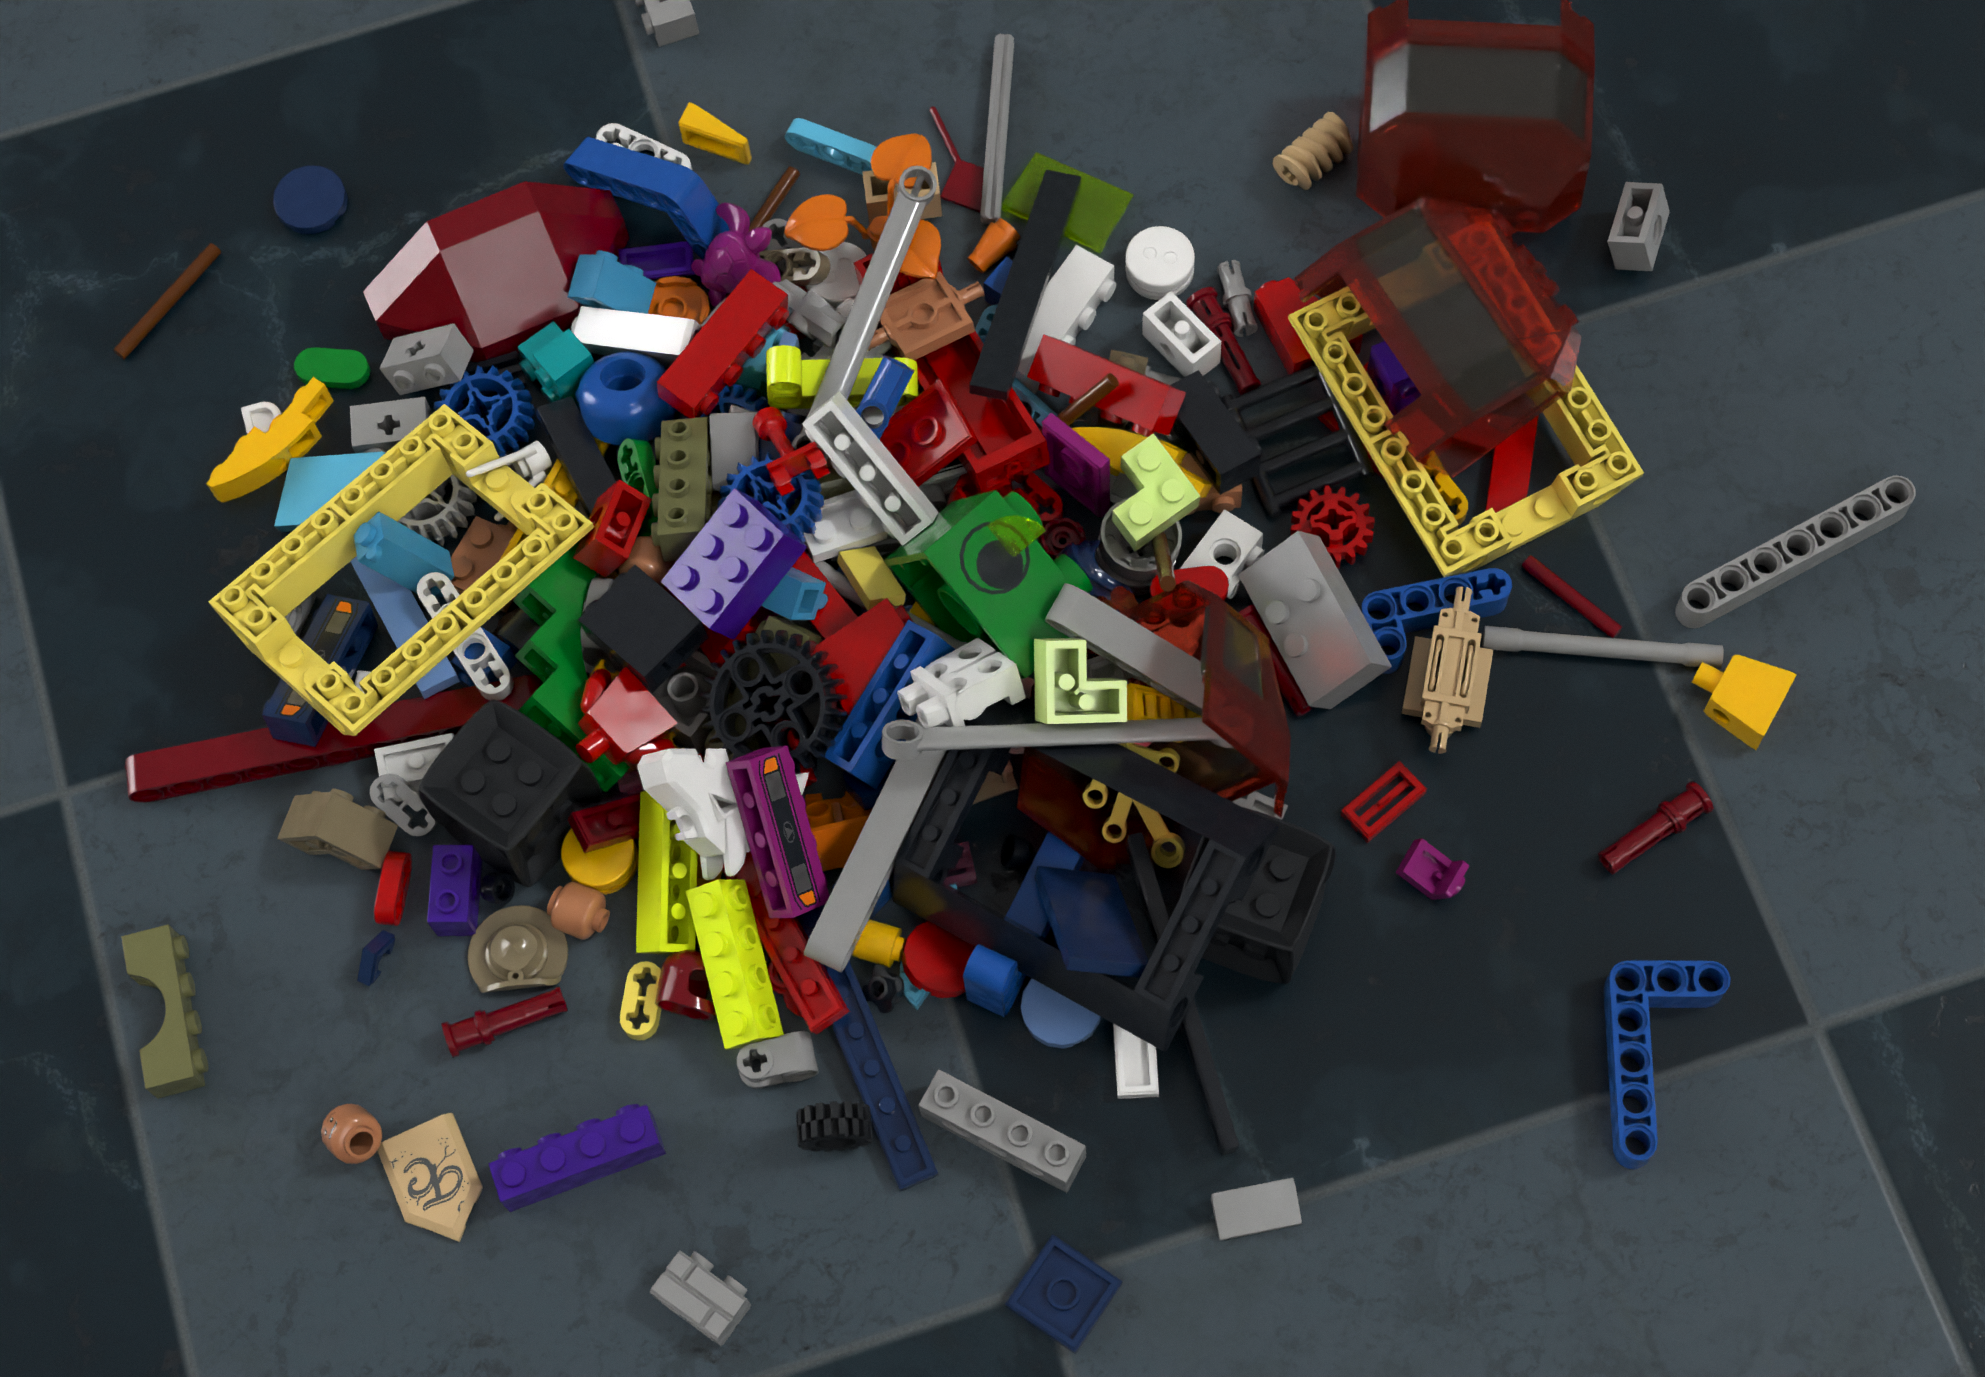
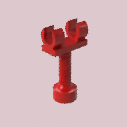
(771, 427)

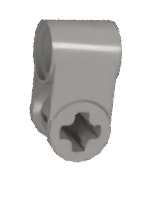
(781, 1059)

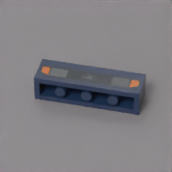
(337, 634)

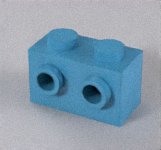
(608, 284)

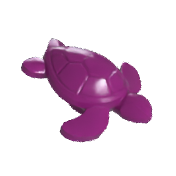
(734, 254)

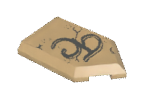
(432, 1176)

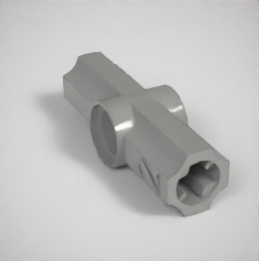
(812, 314)

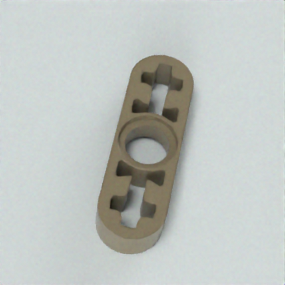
(804, 257)

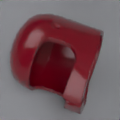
(685, 986)

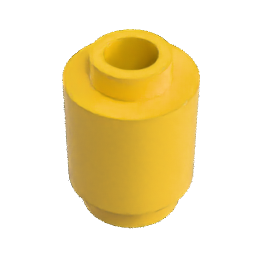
(880, 944)

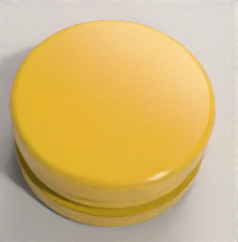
(600, 869)

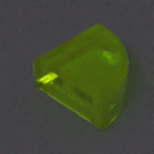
(1015, 532)

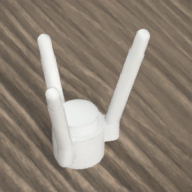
(527, 461)

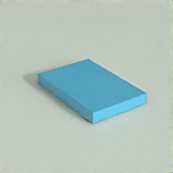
(314, 482)

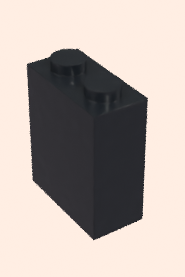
(643, 627)

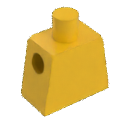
(1744, 696)

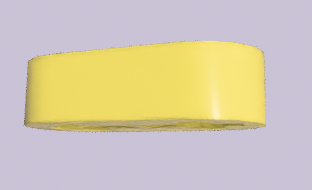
(633, 999)

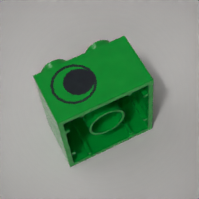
(974, 584)

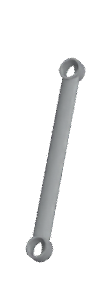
(874, 290)
(1039, 735)

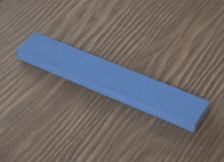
(402, 620)

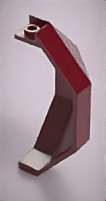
(497, 266)

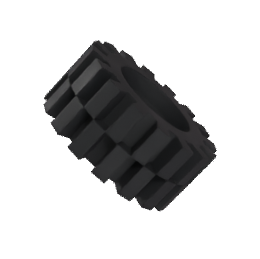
(834, 1126)

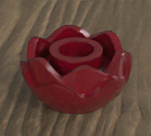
(1059, 530)

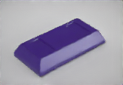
(660, 260)

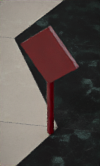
(965, 179)

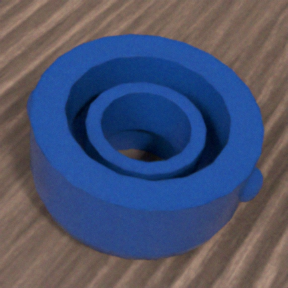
(622, 398)

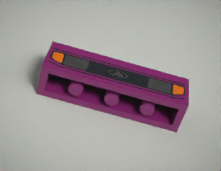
(778, 832)

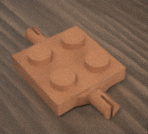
(926, 316)
(479, 552)

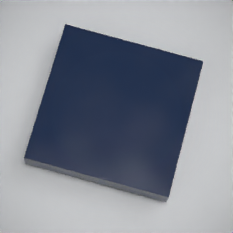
(1063, 1294)

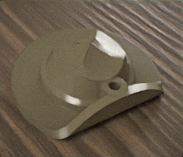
(517, 950)

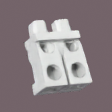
(961, 685)

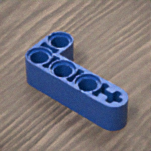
(1431, 596)

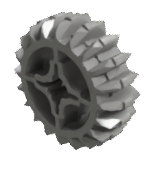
(437, 519)

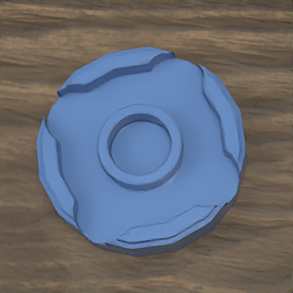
(1055, 1018)

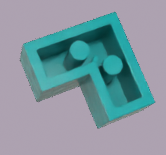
(555, 361)

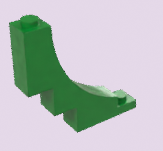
(556, 656)

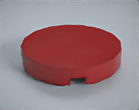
(936, 960)

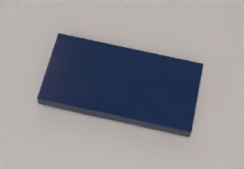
(1091, 922)

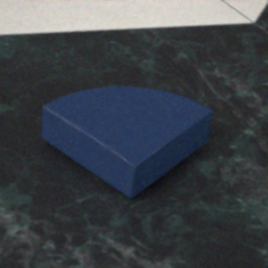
(372, 955)

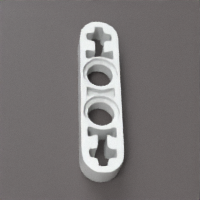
(472, 667)

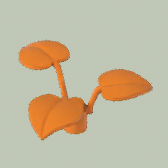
(823, 222)

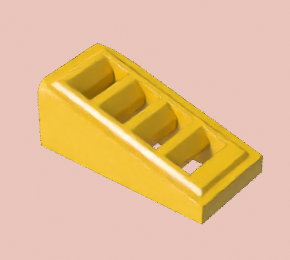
(710, 134)
(1156, 705)

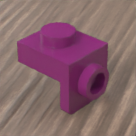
(1432, 871)

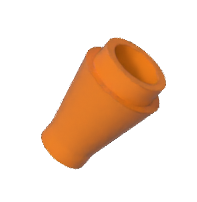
(994, 244)

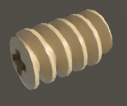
(1314, 151)

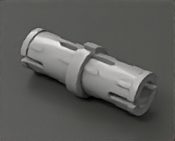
(1237, 298)

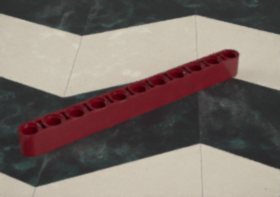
(258, 756)

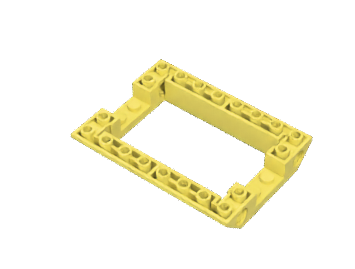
(1578, 419)
(324, 544)

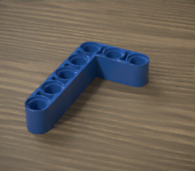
(652, 184)
(993, 978)
(1637, 1043)

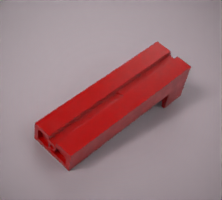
(1004, 429)

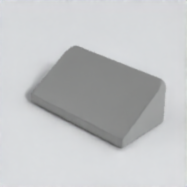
(731, 442)
(1256, 1209)

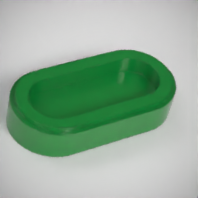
(332, 367)

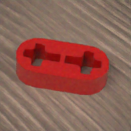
(1041, 492)
(393, 888)

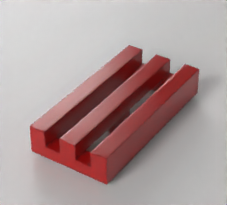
(1359, 823)

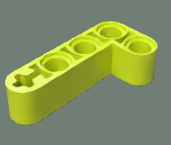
(795, 381)

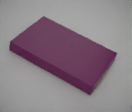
(1077, 466)

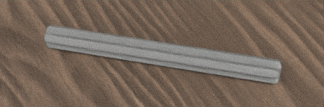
(997, 128)

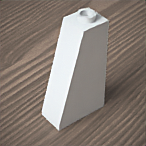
(620, 331)

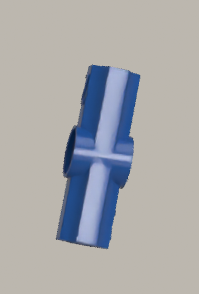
(885, 391)

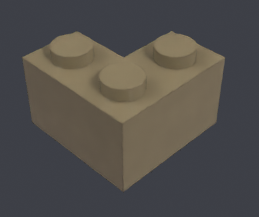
(338, 827)

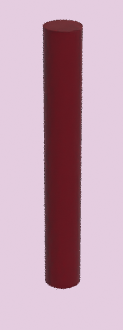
(1572, 596)

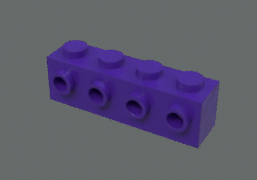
(576, 1157)

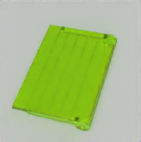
(1095, 210)

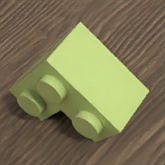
(1162, 493)
(1064, 690)

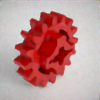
(1344, 515)

